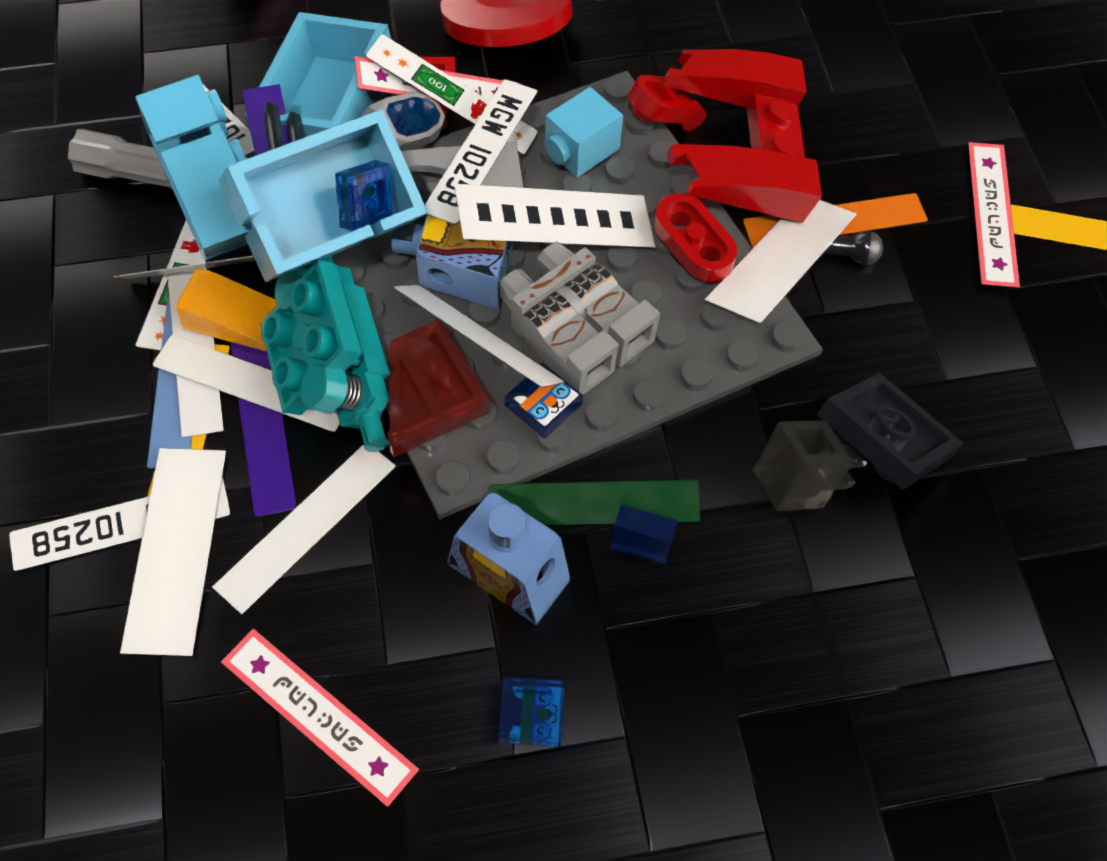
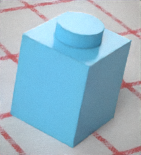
(583, 132)

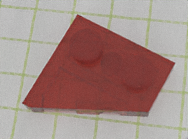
(429, 388)

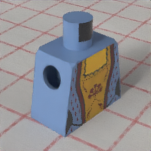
(454, 264)
(506, 552)

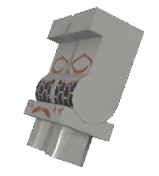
(577, 316)

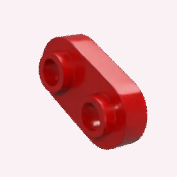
(698, 240)

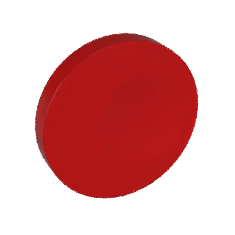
(504, 21)

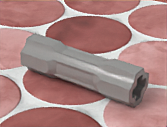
(114, 158)

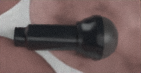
(862, 247)

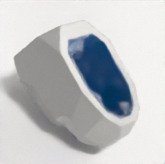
(412, 117)

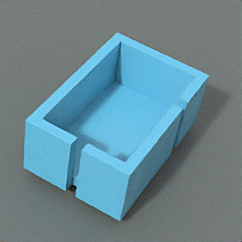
(320, 70)
(194, 152)
(293, 194)

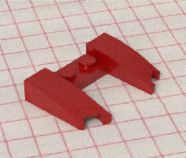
(772, 173)

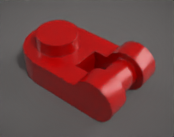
(659, 103)

